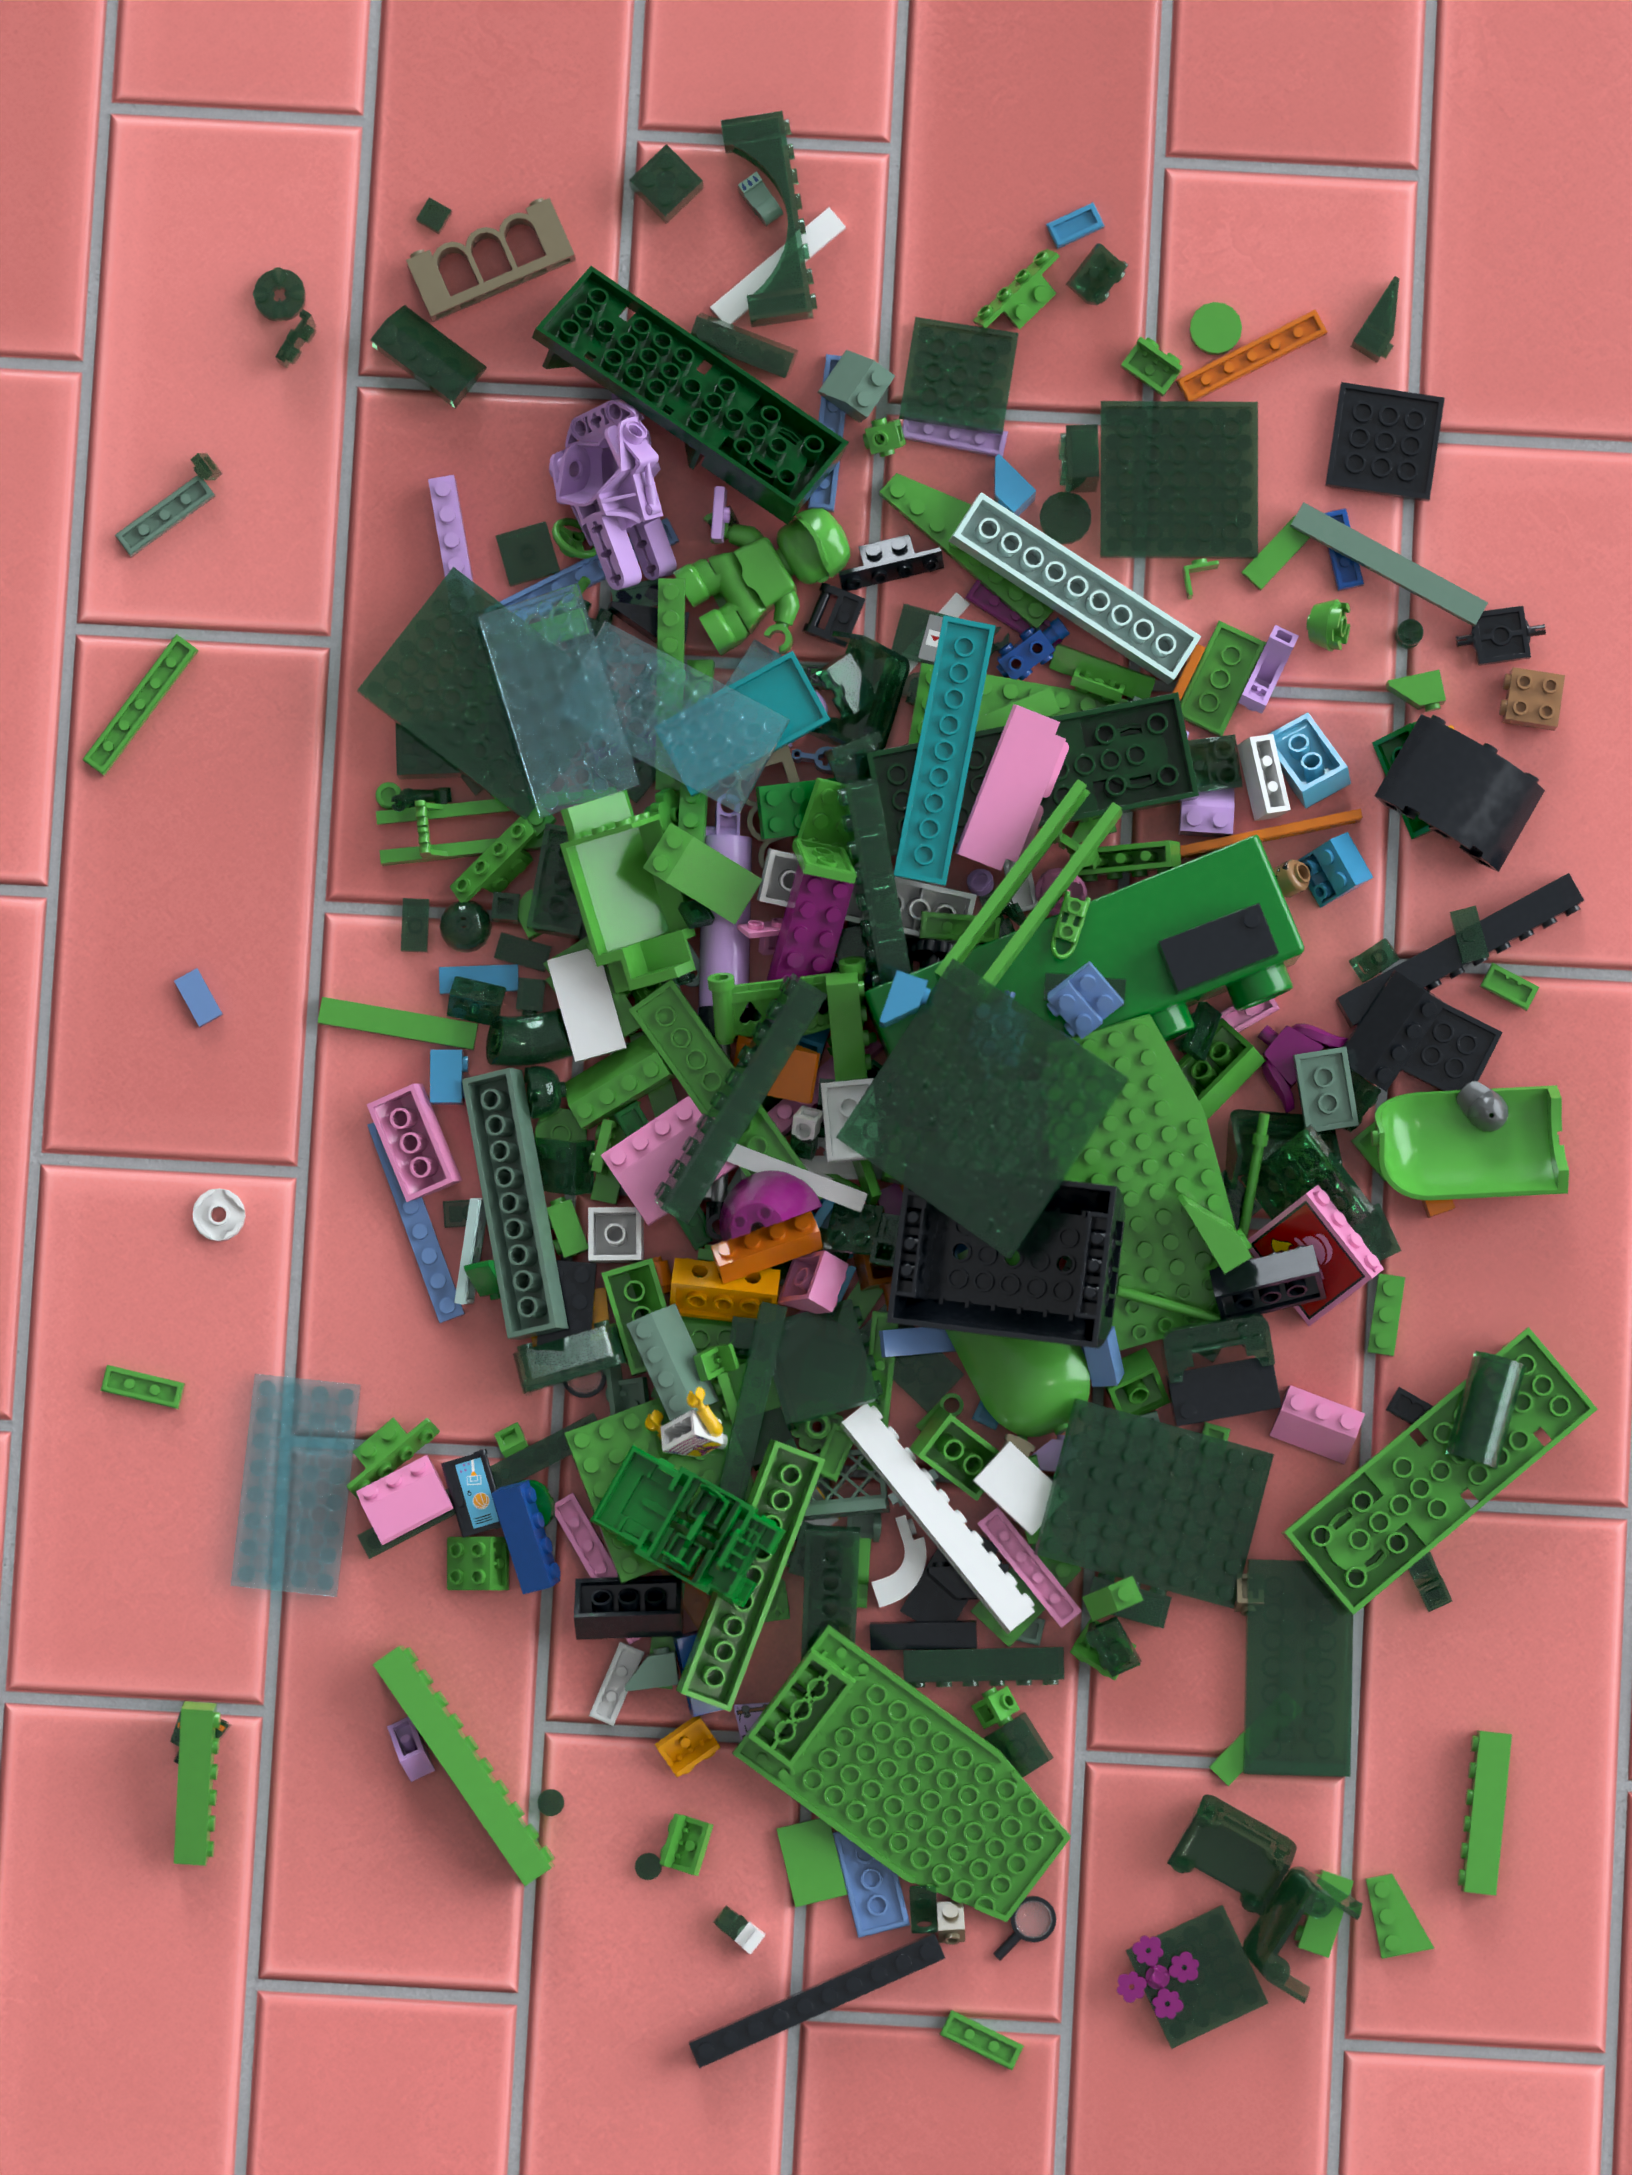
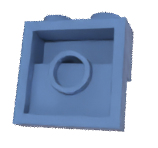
(1084, 1000)

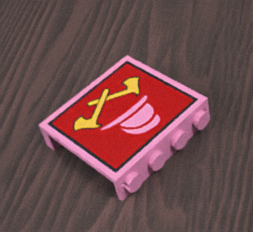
(1339, 1250)

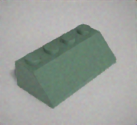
(669, 1359)

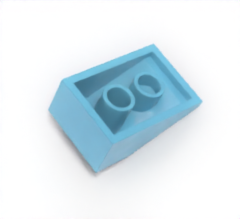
(1309, 761)

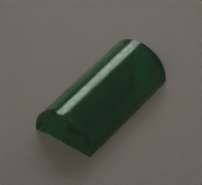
(1485, 1409)

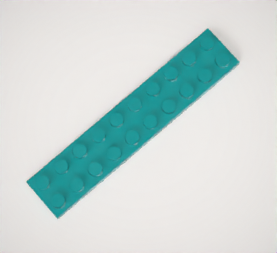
(944, 750)

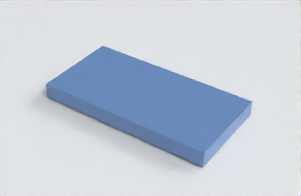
(871, 1890)

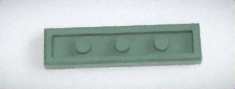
(165, 515)

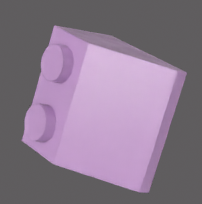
(1208, 814)

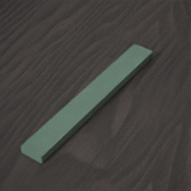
(1389, 564)

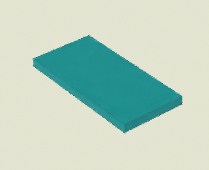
(788, 692)

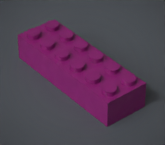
(810, 926)

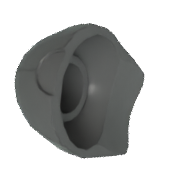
(1478, 1102)

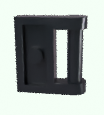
(843, 616)

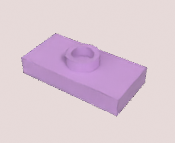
(720, 514)

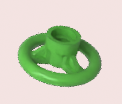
(571, 541)

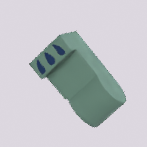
(760, 199)

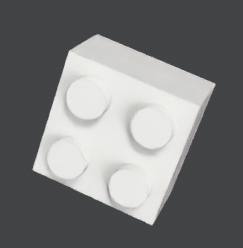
(615, 1235)

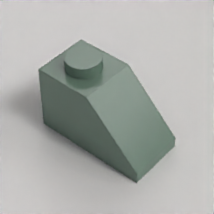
(656, 1671)

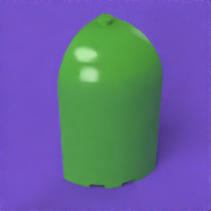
(1438, 1154)
(1024, 1381)

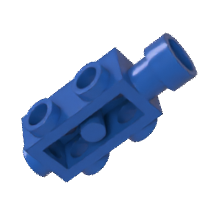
(1023, 650)

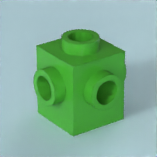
(892, 434)
(995, 1707)

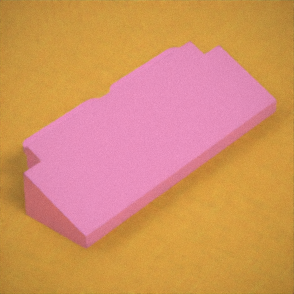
(1013, 788)

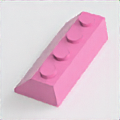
(414, 1142)

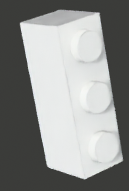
(1263, 777)

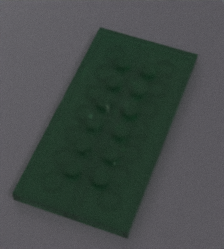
(1296, 1673)

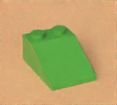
(1223, 1241)

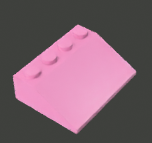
(647, 1154)

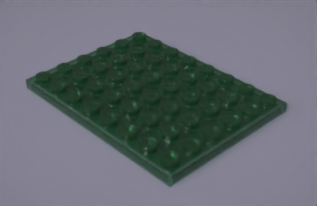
(447, 694)
(1153, 1503)

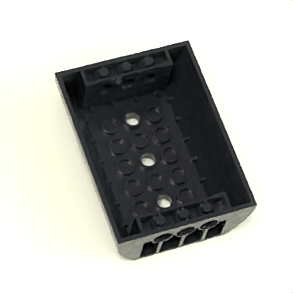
(1019, 1300)

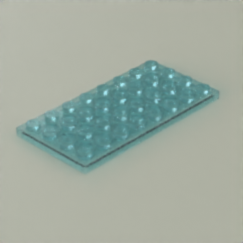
(559, 700)
(688, 720)
(295, 1485)

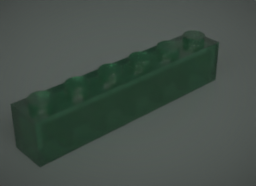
(983, 1665)

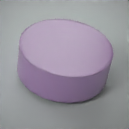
(980, 882)

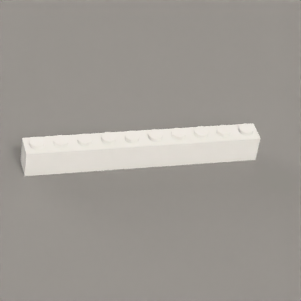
(937, 1518)

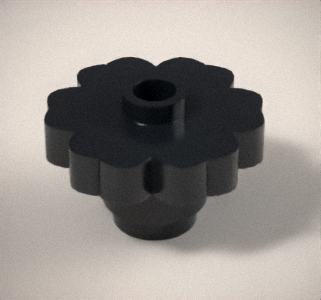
(929, 951)

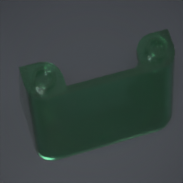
(1246, 1330)
(1234, 1851)

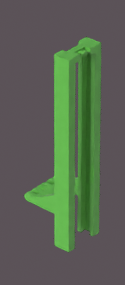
(1051, 832)
(426, 851)

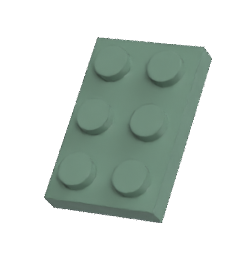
(1326, 1089)

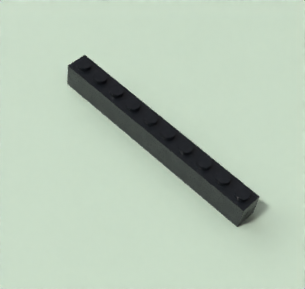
(1498, 929)
(816, 1999)

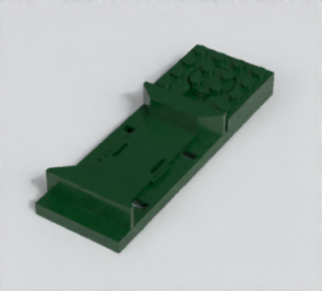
(727, 415)
(1121, 751)

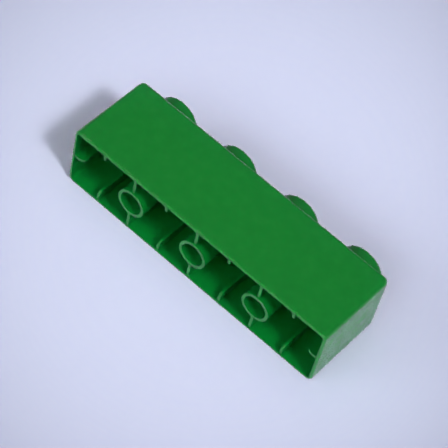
(1123, 939)

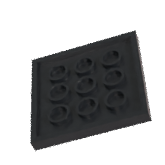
(1384, 441)

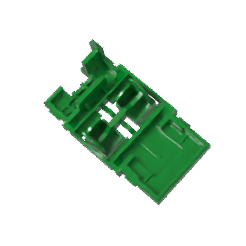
(647, 1502)

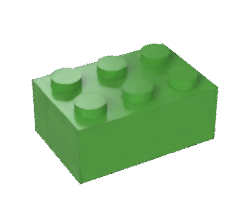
(954, 1451)

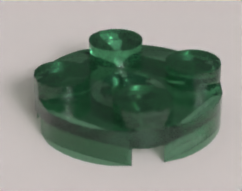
(294, 293)

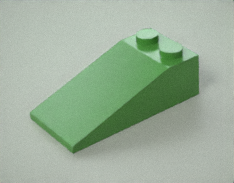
(702, 873)

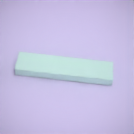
(471, 1249)

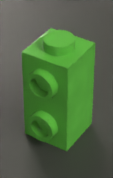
(567, 1228)

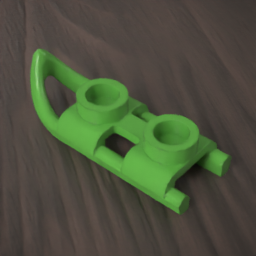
(1067, 931)

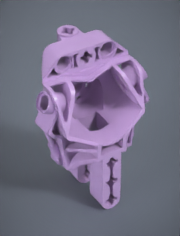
(614, 493)

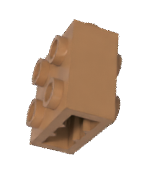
(1532, 698)

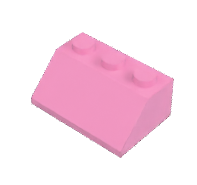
(1317, 1424)
(404, 1499)

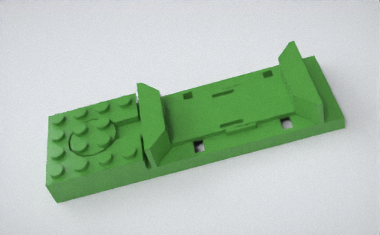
(1411, 1493)

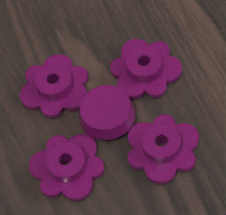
(1157, 1977)

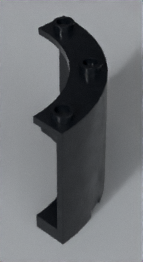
(1461, 790)

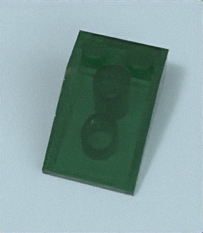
(1020, 1744)

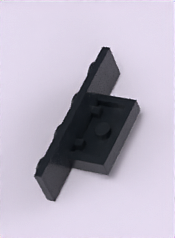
(888, 562)

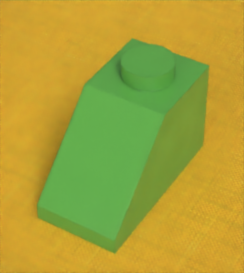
(1419, 690)
(1112, 1598)

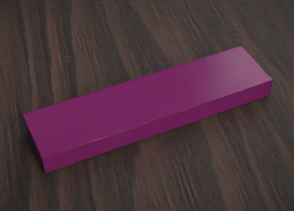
(991, 604)

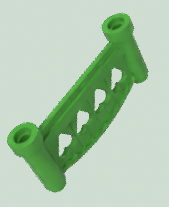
(731, 1000)

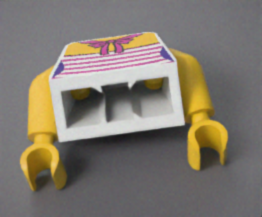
(691, 1433)

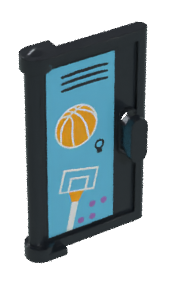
(471, 1484)

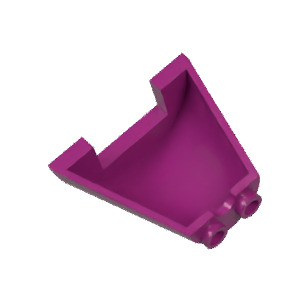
(766, 1199)

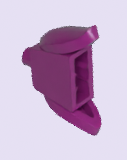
(1279, 1062)

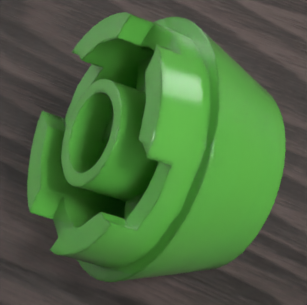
(1328, 624)

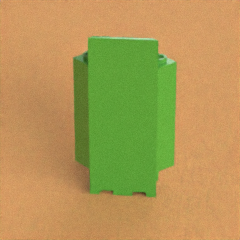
(624, 908)

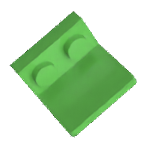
(477, 1563)

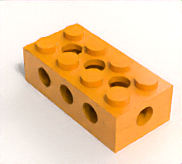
(711, 1291)

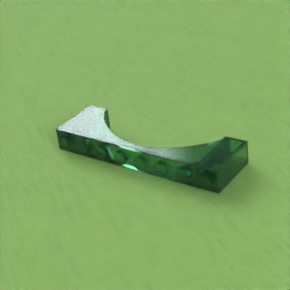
(764, 144)

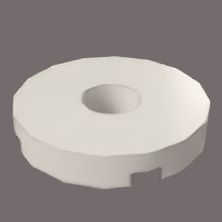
(234, 1214)

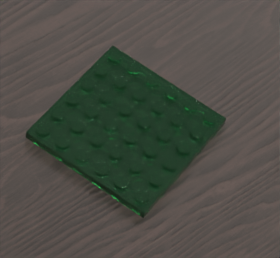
(1178, 479)

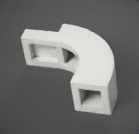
(908, 1575)

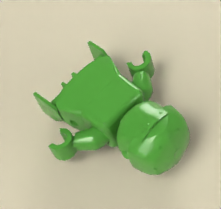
(759, 577)

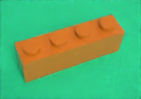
(767, 1247)

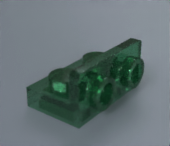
(1113, 1646)

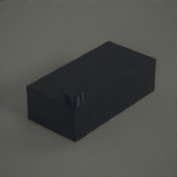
(1218, 948)
(1223, 1392)

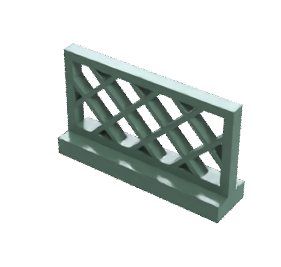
(850, 1506)

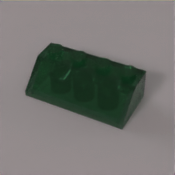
(428, 355)

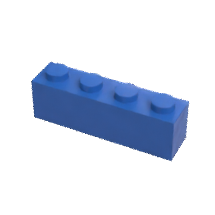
(526, 1537)

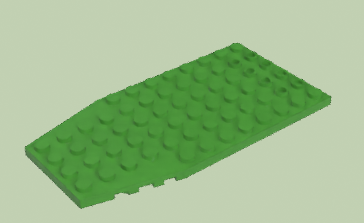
(1154, 1150)
(903, 1779)

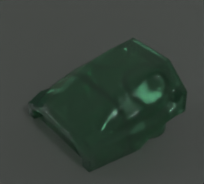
(1216, 763)

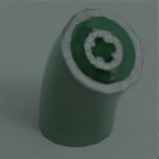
(527, 1040)

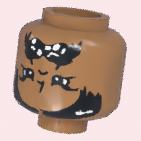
(1292, 877)

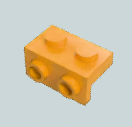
(687, 1746)

